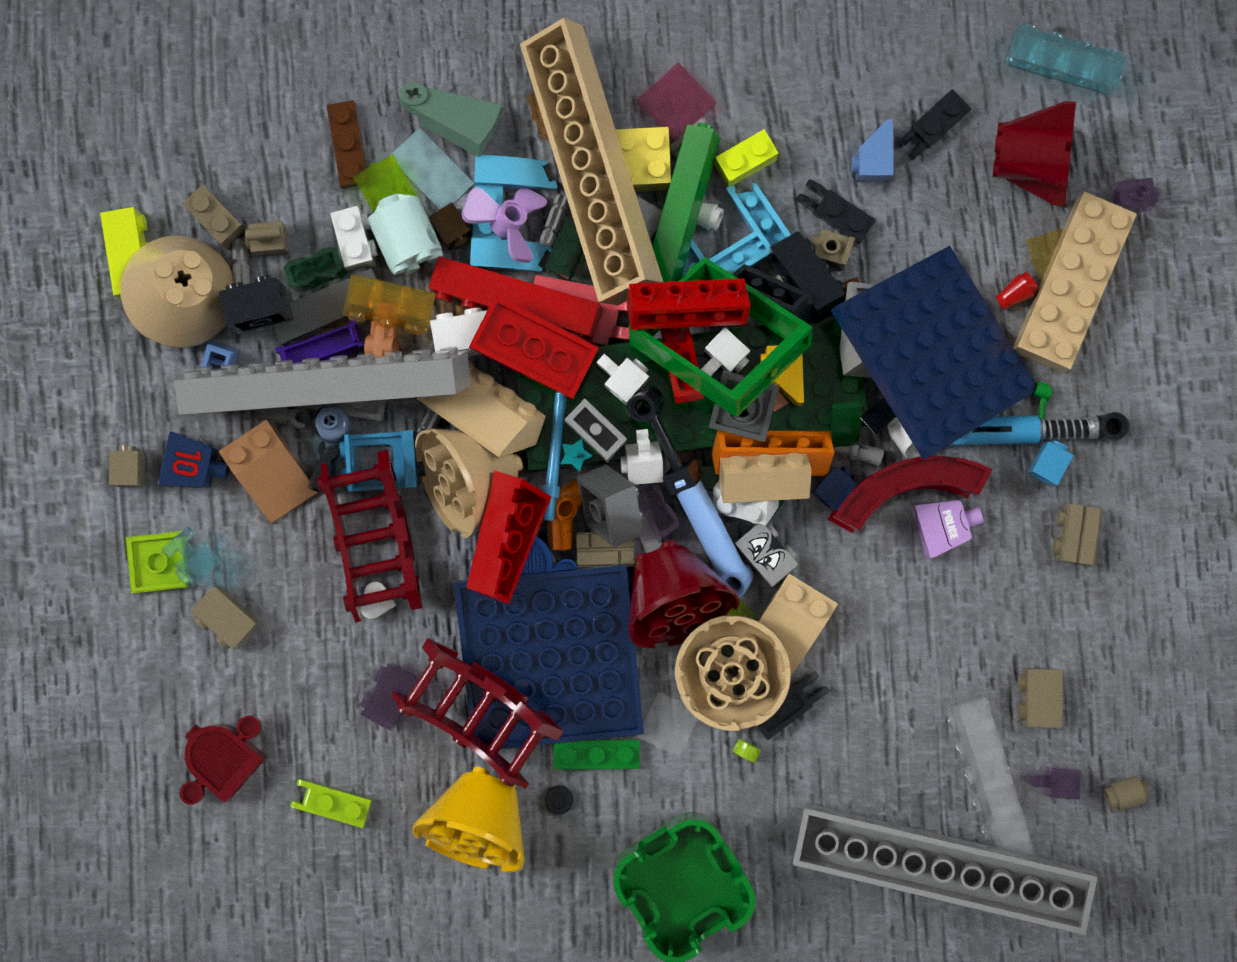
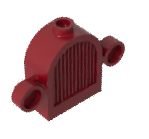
(221, 759)

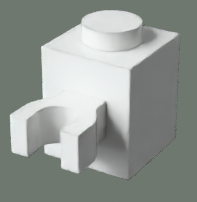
(726, 353)
(624, 379)
(642, 460)

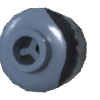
(331, 415)

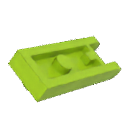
(333, 803)

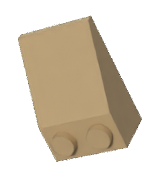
(797, 616)

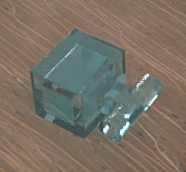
(196, 561)

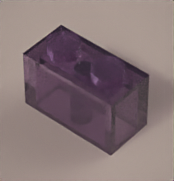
(379, 704)

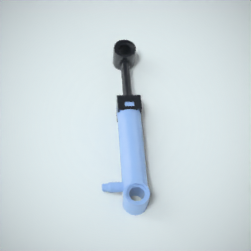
(686, 483)

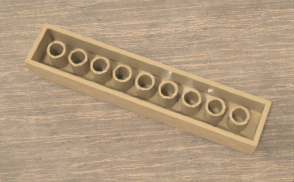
(590, 161)

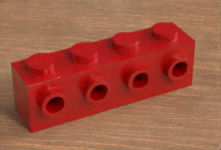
(687, 304)

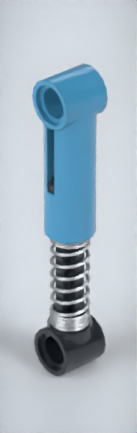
(1032, 429)

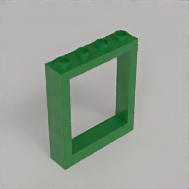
(796, 340)

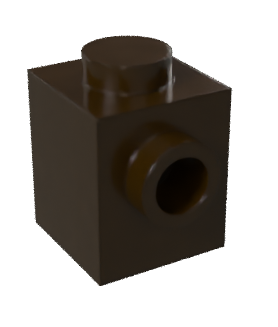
(451, 227)

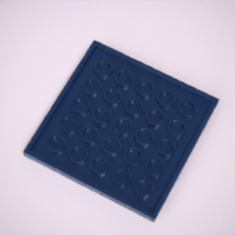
(935, 351)
(561, 648)

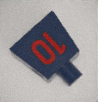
(190, 463)

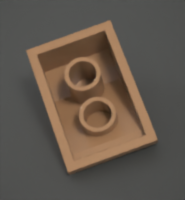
(268, 470)

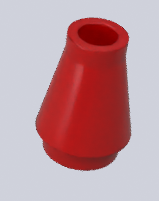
(1018, 290)

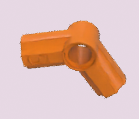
(561, 529)

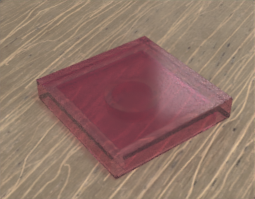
(676, 101)

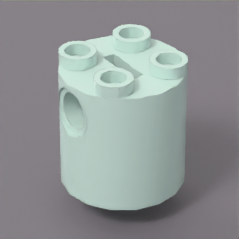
(404, 233)

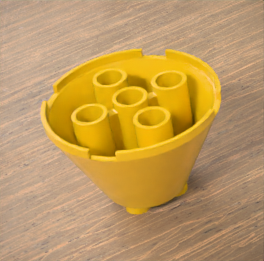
(475, 823)

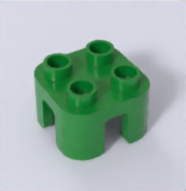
(683, 886)

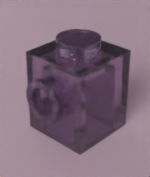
(1135, 195)

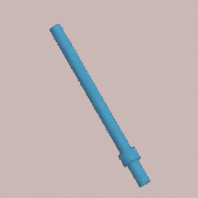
(554, 455)

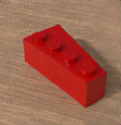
(506, 536)

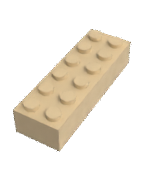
(1074, 282)

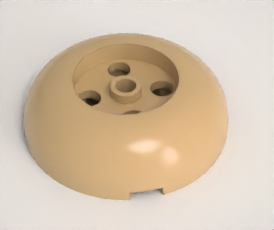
(714, 700)

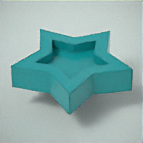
(575, 455)

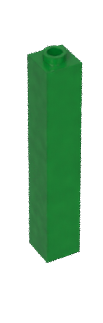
(685, 199)

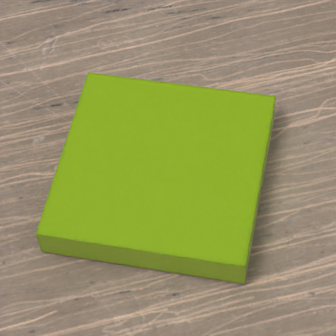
(149, 566)

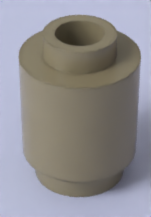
(1126, 793)

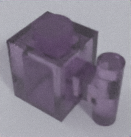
(1057, 782)

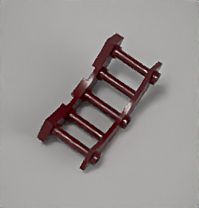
(936, 472)
(397, 531)
(494, 689)

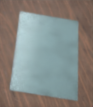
(431, 169)

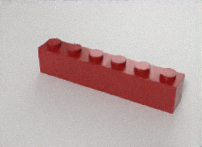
(478, 287)

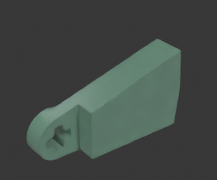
(455, 117)

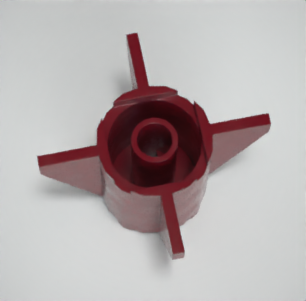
(1037, 151)

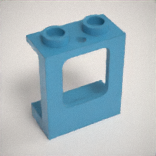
(403, 453)

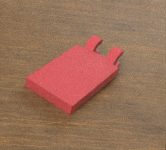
(607, 323)

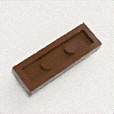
(346, 141)

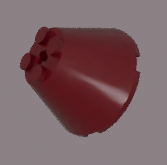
(674, 596)

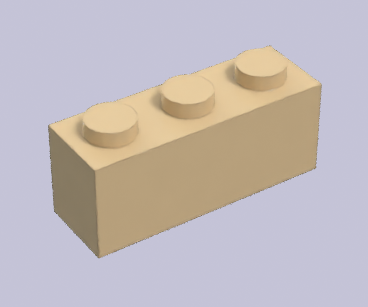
(765, 478)

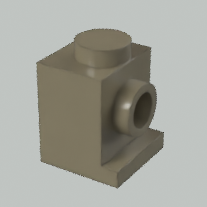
(838, 257)

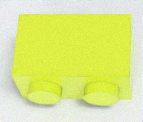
(746, 158)

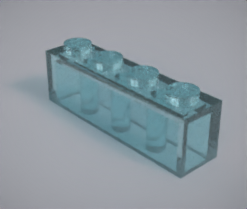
(1065, 59)

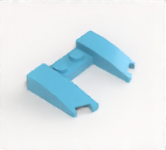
(493, 175)
(754, 248)

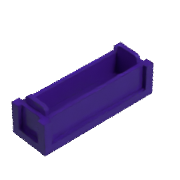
(333, 343)

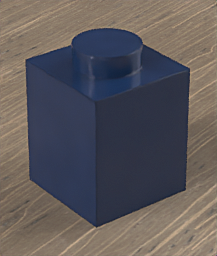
(835, 487)

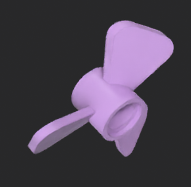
(505, 219)

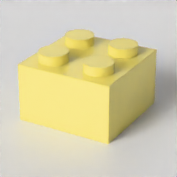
(647, 157)

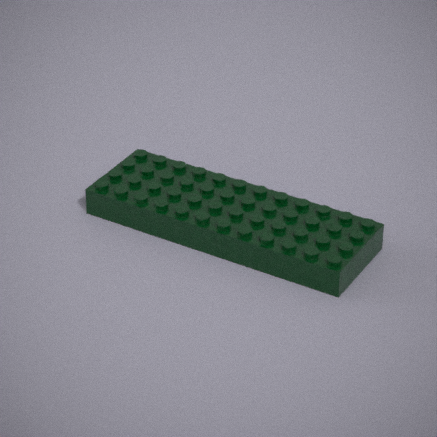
(689, 421)

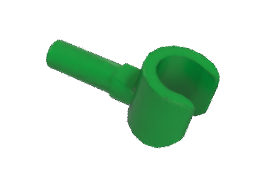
(1044, 392)

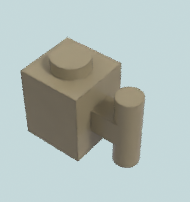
(267, 239)

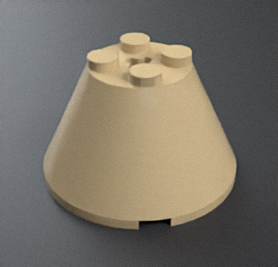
(161, 305)
(459, 476)

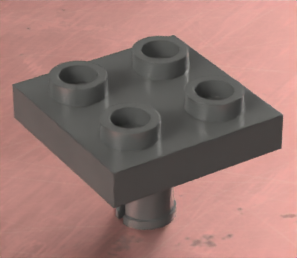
(754, 419)

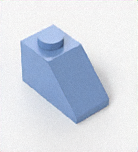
(875, 156)

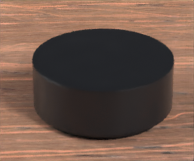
(559, 799)

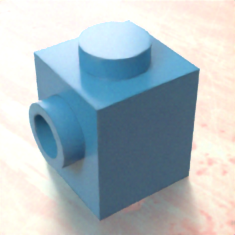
(1050, 463)

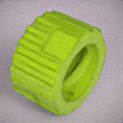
(746, 750)

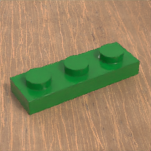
(597, 754)

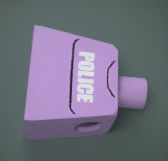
(944, 525)

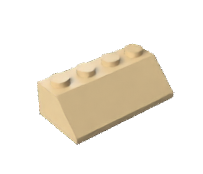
(490, 414)

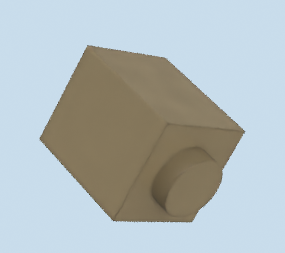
(127, 467)

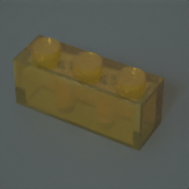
(388, 304)

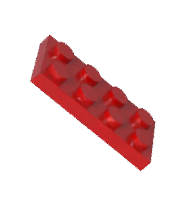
(533, 347)

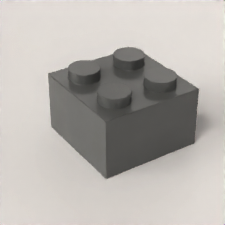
(610, 505)

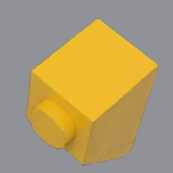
(790, 380)

